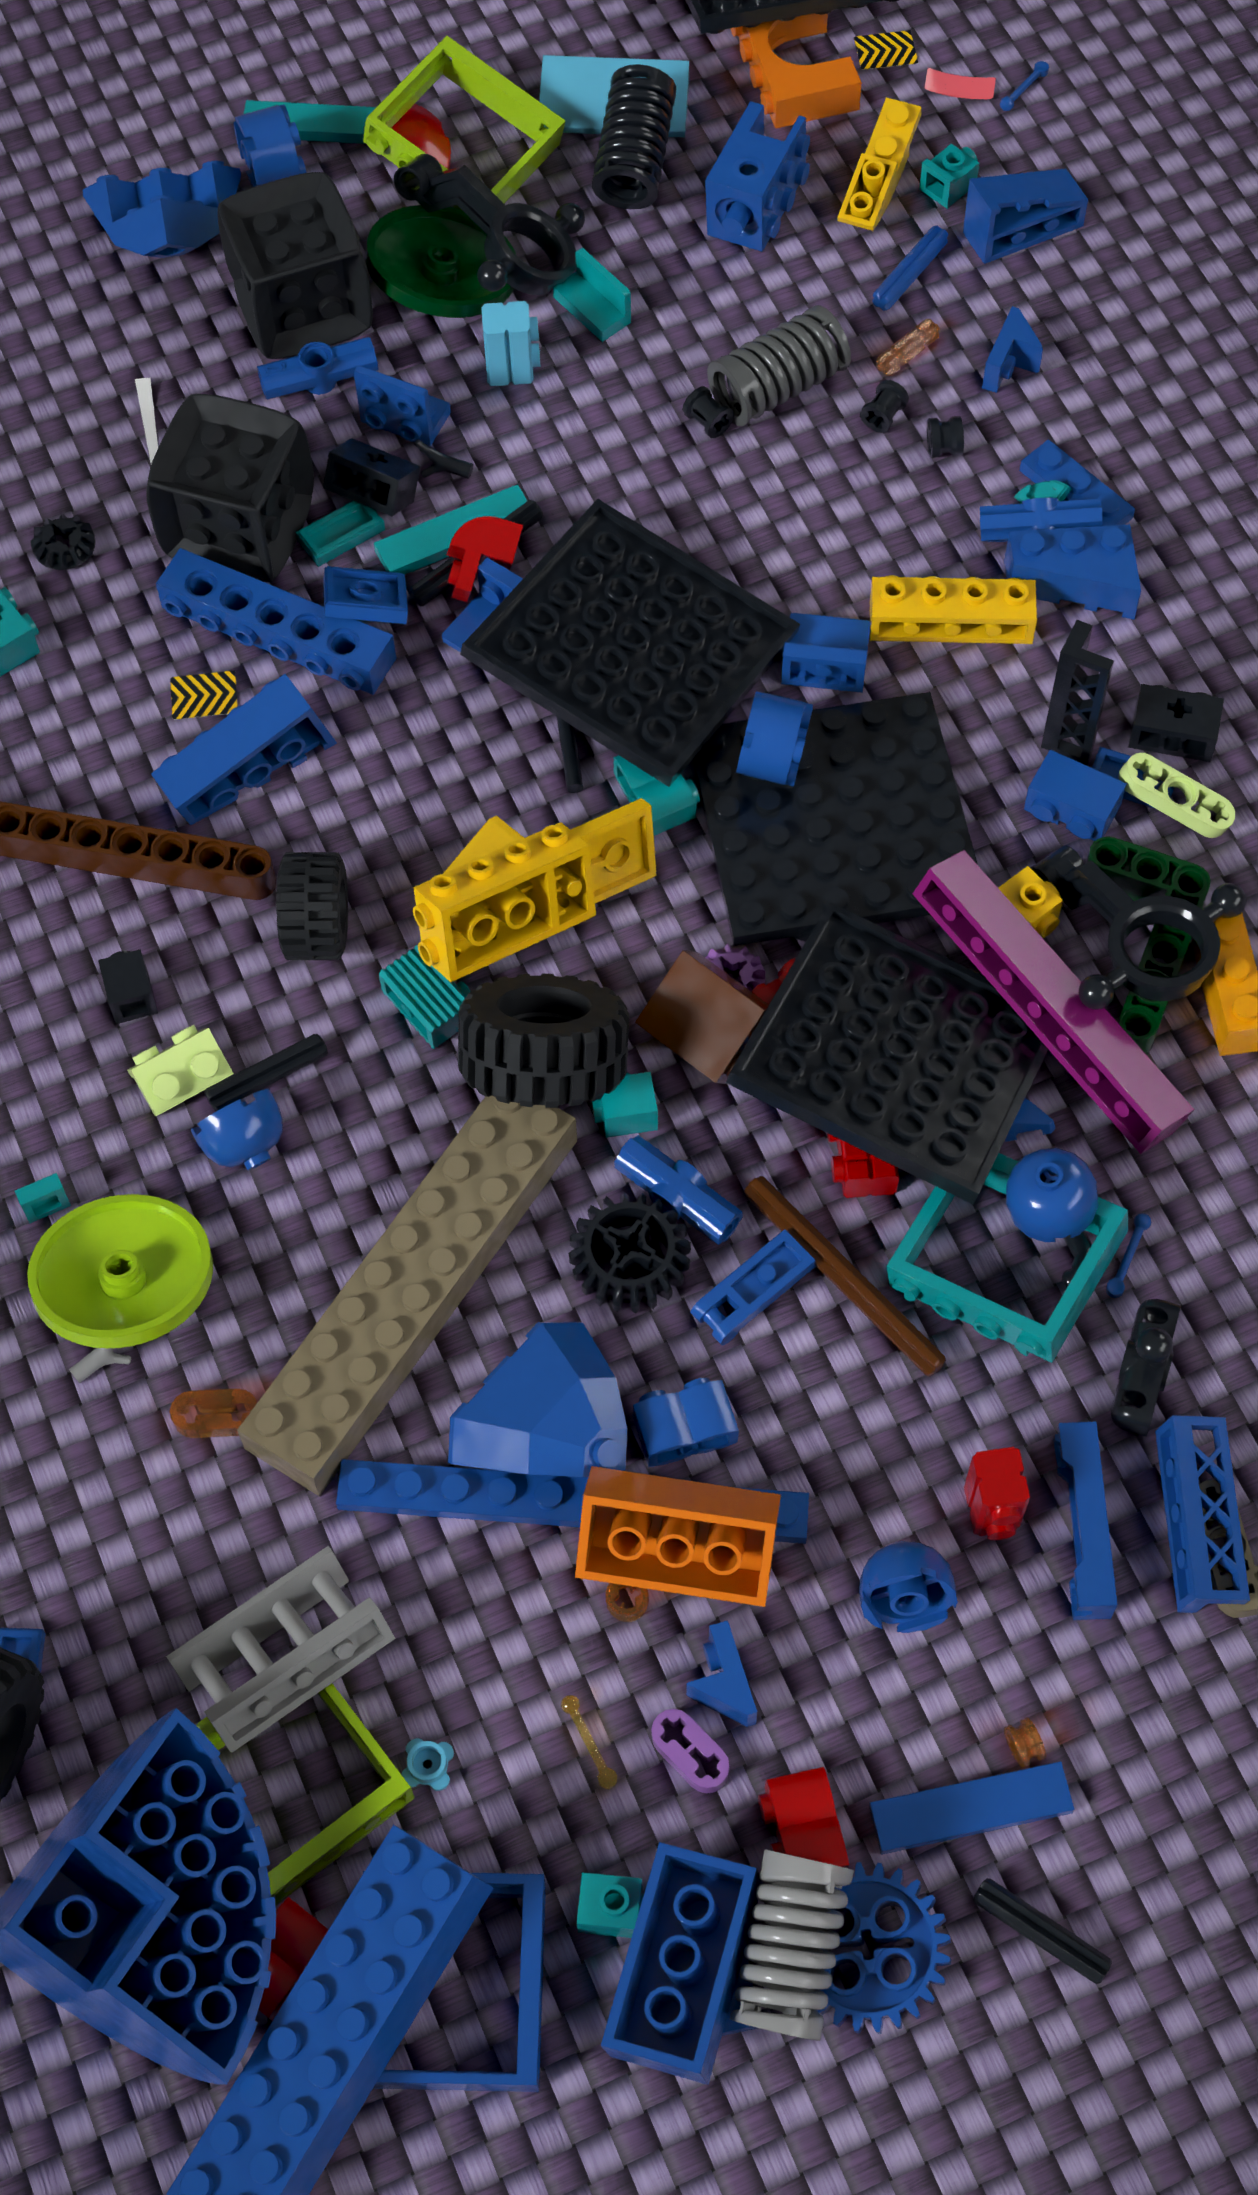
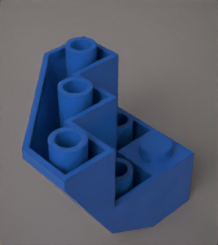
(164, 211)

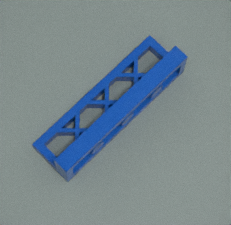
(1185, 1515)

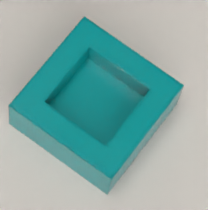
(42, 1198)

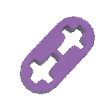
(682, 1759)

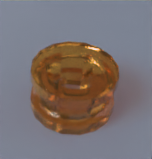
(621, 1613)
(1025, 1742)

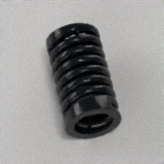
(634, 137)

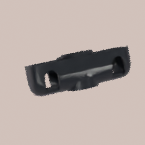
(1145, 1365)

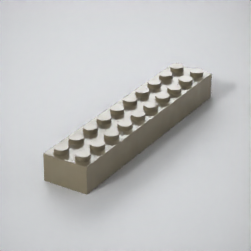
(406, 1290)

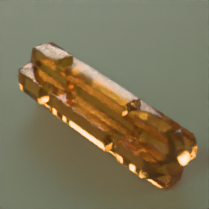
(907, 347)

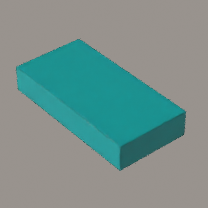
(339, 532)

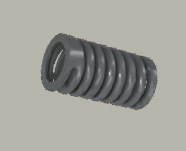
(779, 364)

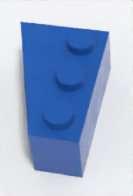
(1021, 211)

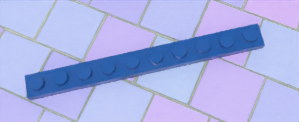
(498, 1496)

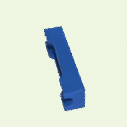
(1080, 1466)

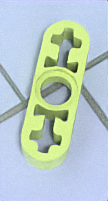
(1193, 790)

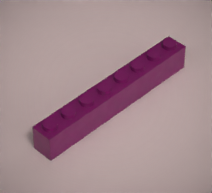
(1048, 1001)

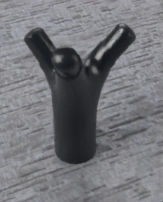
(443, 462)

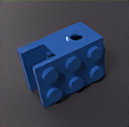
(755, 181)

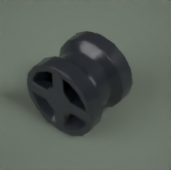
(945, 436)

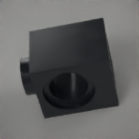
(128, 986)

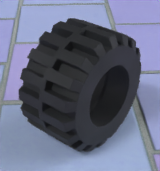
(312, 906)

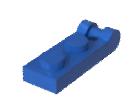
(754, 1286)

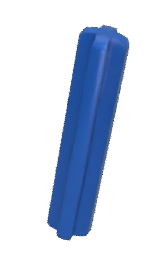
(910, 268)

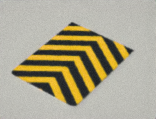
(886, 50)
(203, 694)

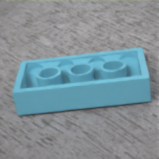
(580, 87)

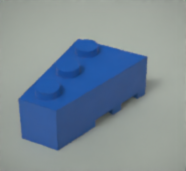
(1078, 566)

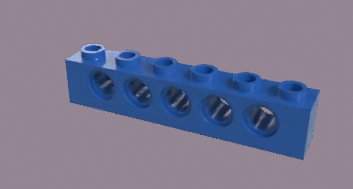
(215, 594)

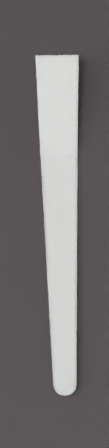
(147, 411)

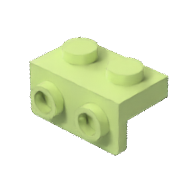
(179, 1070)

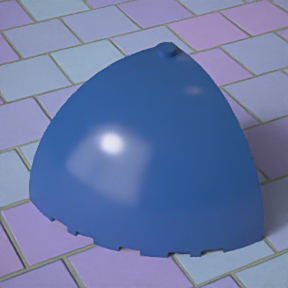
(152, 1907)

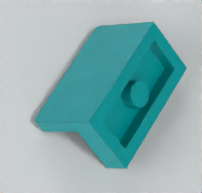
(595, 297)

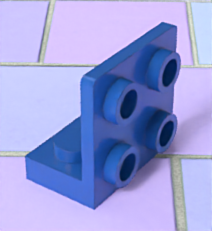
(399, 406)
(494, 586)
(827, 653)

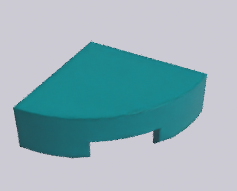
(1044, 489)

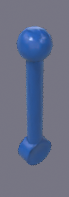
(1040, 70)
(1115, 1286)

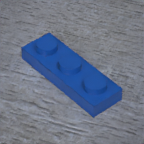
(1052, 463)

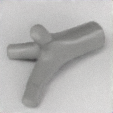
(95, 1360)

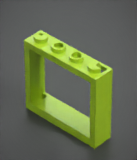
(484, 85)
(353, 1824)

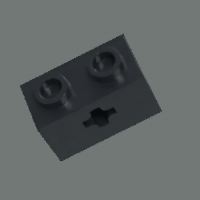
(371, 477)
(1176, 722)

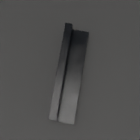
(1066, 701)

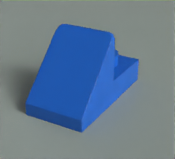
(1013, 348)
(729, 1689)

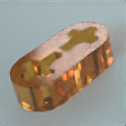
(214, 1402)

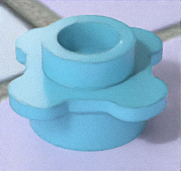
(438, 1754)

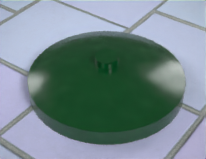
(431, 261)

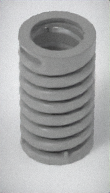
(796, 1945)

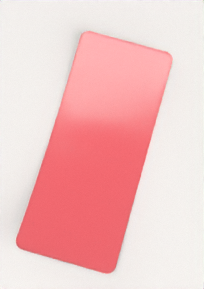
(959, 86)

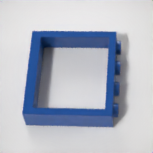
(527, 2078)

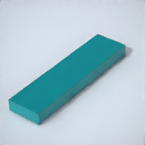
(322, 121)
(431, 539)

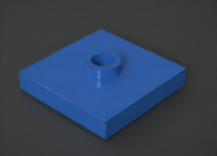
(365, 595)

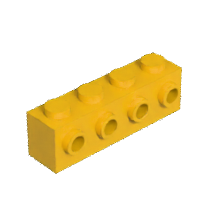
(953, 610)

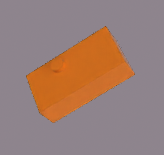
(677, 1536)

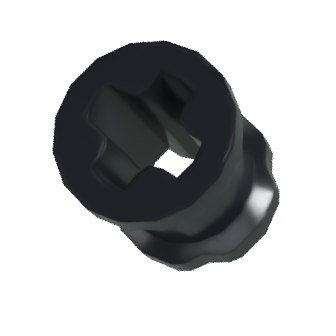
(888, 400)
(708, 412)

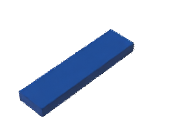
(971, 1808)

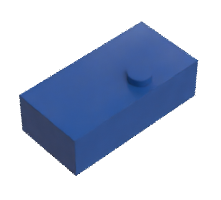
(682, 1963)

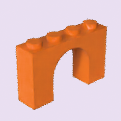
(792, 88)

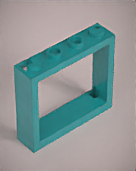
(984, 1315)

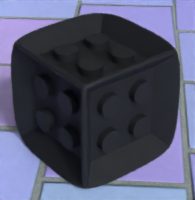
(295, 264)
(231, 484)

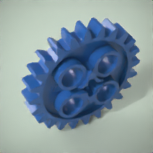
(874, 1996)

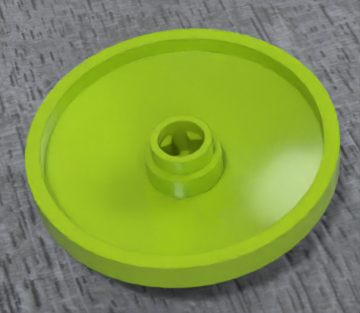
(120, 1271)

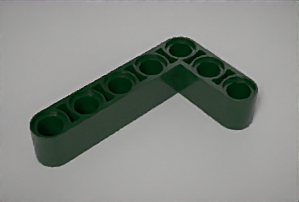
(1165, 942)

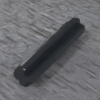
(266, 1072)
(1042, 1931)

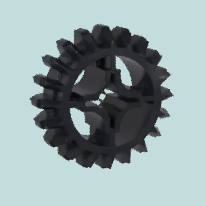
(603, 1232)

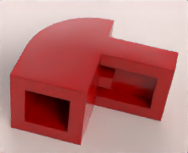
(473, 543)

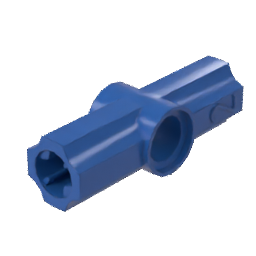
(316, 368)
(1038, 515)
(679, 1188)

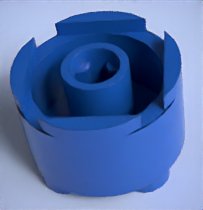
(268, 145)
(774, 738)

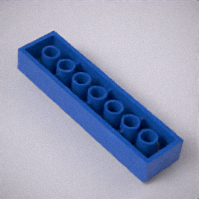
(338, 2025)

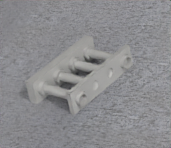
(297, 1675)

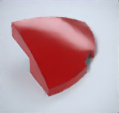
(425, 132)

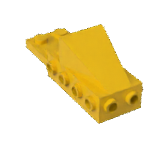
(522, 890)

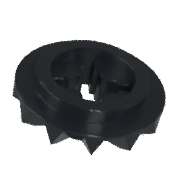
(54, 553)

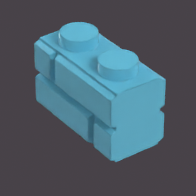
(508, 343)

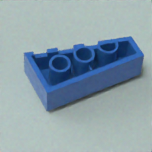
(242, 750)

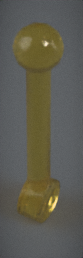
(607, 1777)

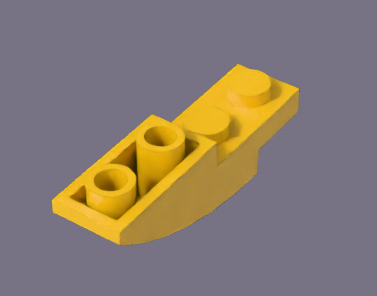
(880, 165)

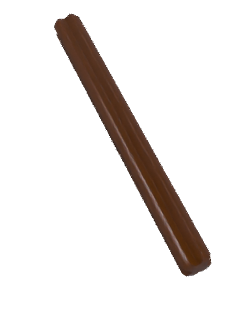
(846, 1277)

